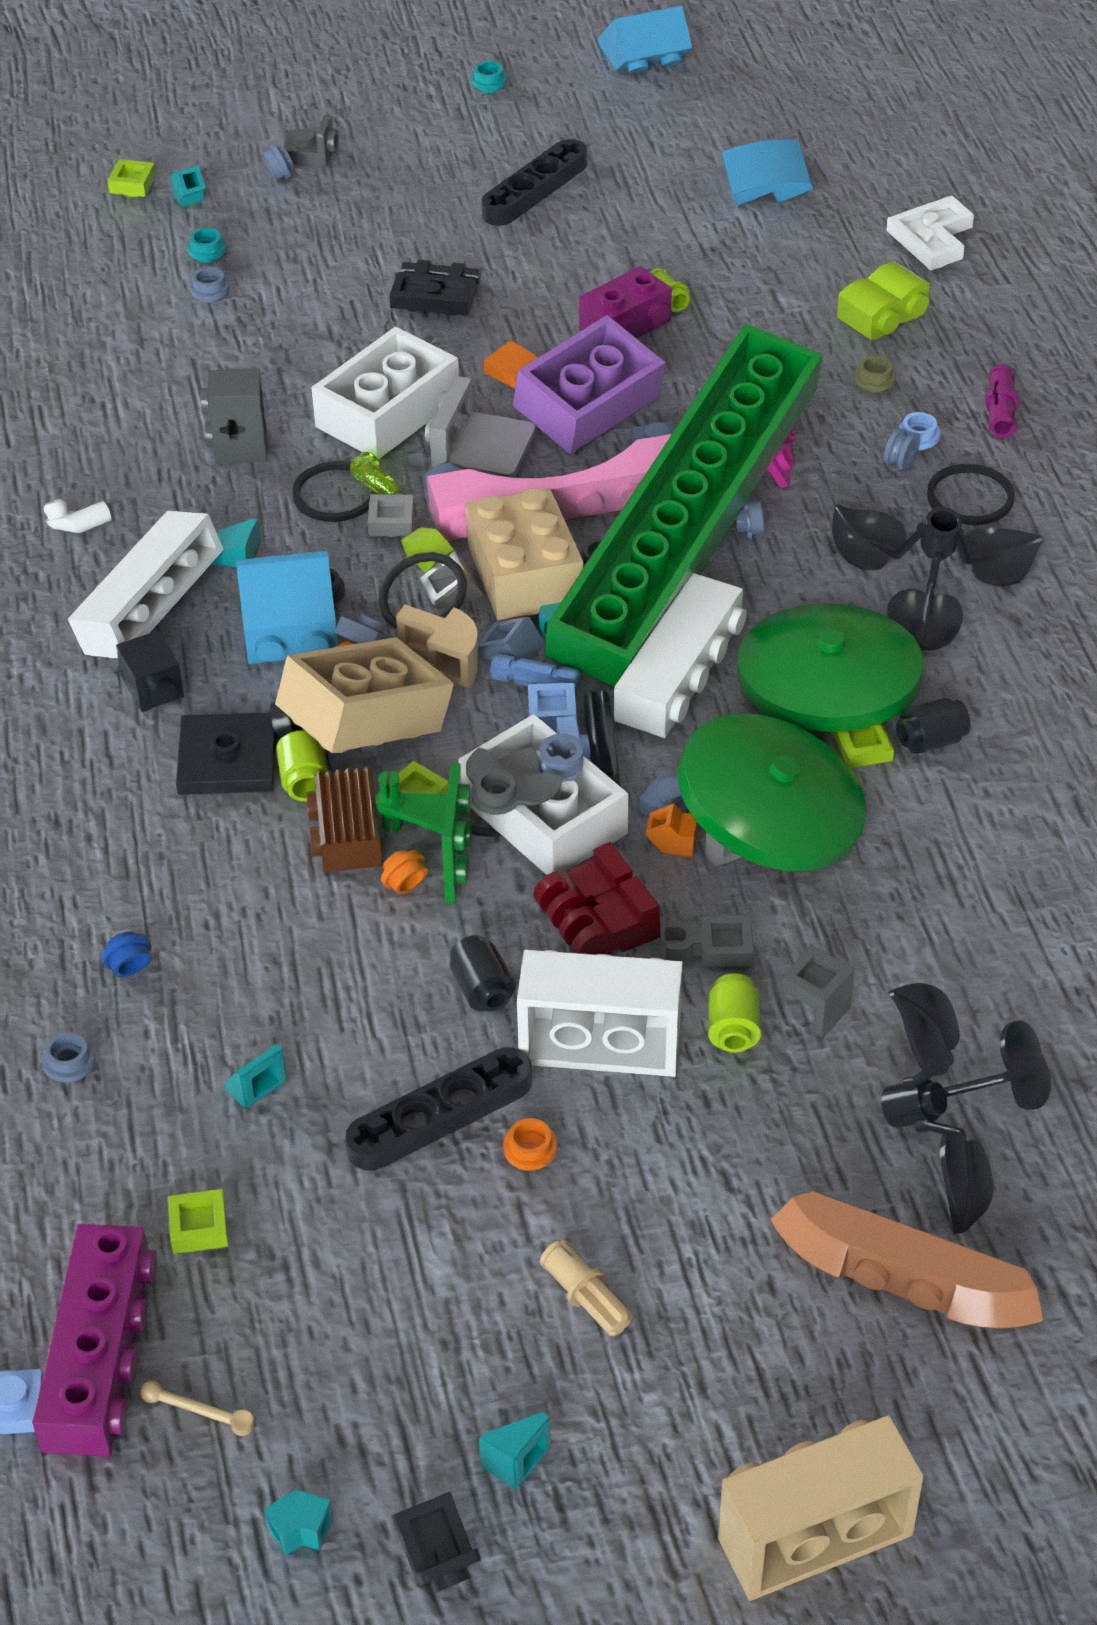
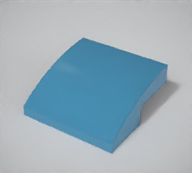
(767, 168)

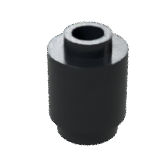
(933, 725)
(481, 973)

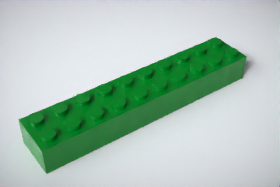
(683, 503)

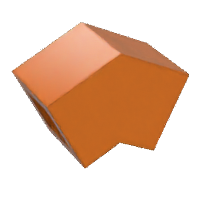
(672, 831)

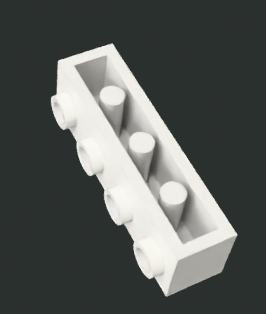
(146, 582)
(679, 655)

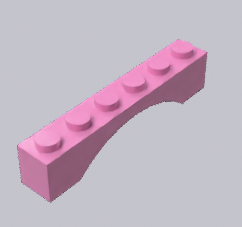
(578, 494)

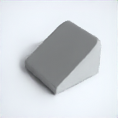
(442, 584)

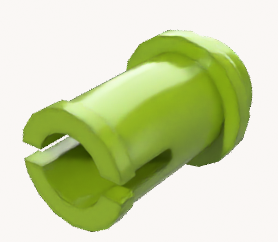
(680, 291)

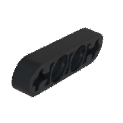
(506, 203)
(435, 1102)

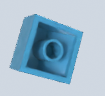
(646, 39)
(286, 605)

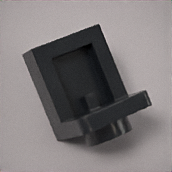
(436, 1542)

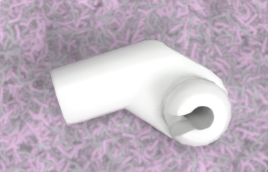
(75, 521)

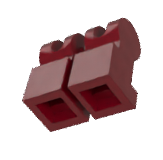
(600, 905)

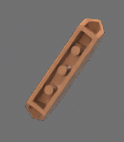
(908, 1263)

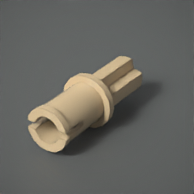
(585, 1287)

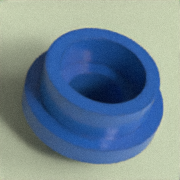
(127, 954)

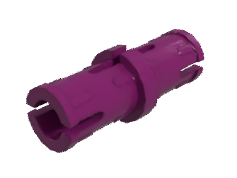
(1002, 401)

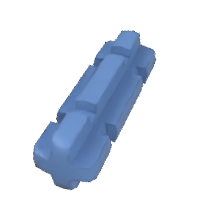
(531, 672)

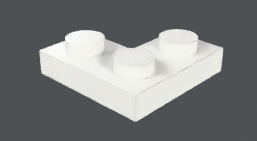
(930, 231)

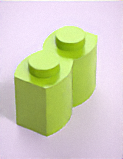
(883, 300)

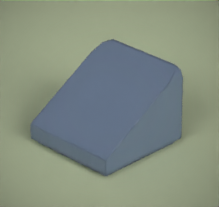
(511, 637)

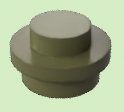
(875, 374)

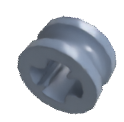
(901, 449)
(562, 756)

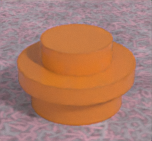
(404, 871)
(530, 1144)

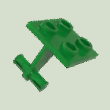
(436, 812)

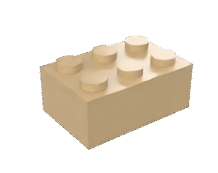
(521, 551)
(363, 694)
(818, 1506)

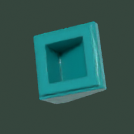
(238, 542)
(258, 1077)
(515, 1448)

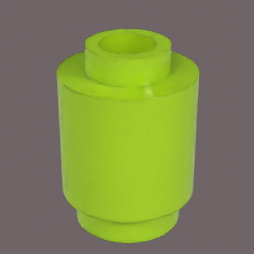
(299, 760)
(734, 1013)

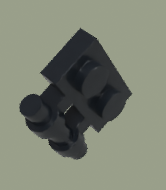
(435, 287)

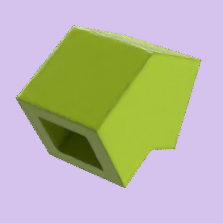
(426, 541)

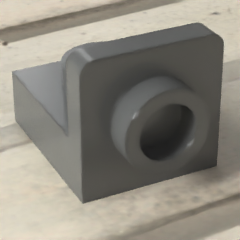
(313, 147)

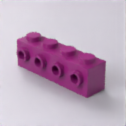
(93, 1341)

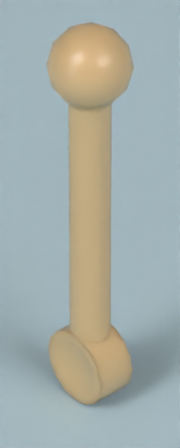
(240, 1421)

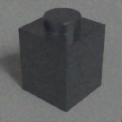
(150, 670)

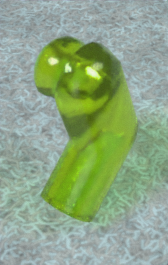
(367, 471)

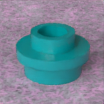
(488, 76)
(206, 245)

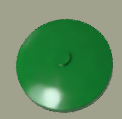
(830, 667)
(771, 792)

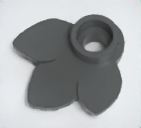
(509, 781)

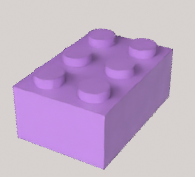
(588, 384)

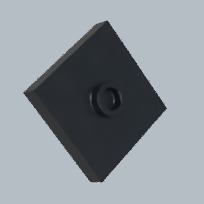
(226, 753)

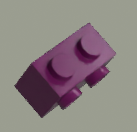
(632, 300)

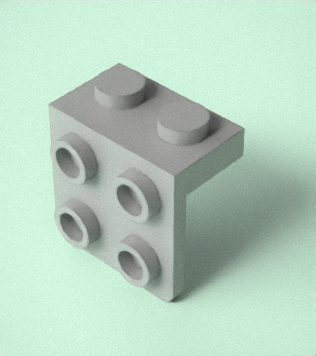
(473, 438)

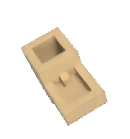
(446, 642)

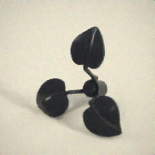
(996, 557)
(919, 1102)

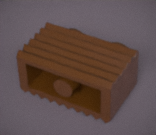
(347, 820)

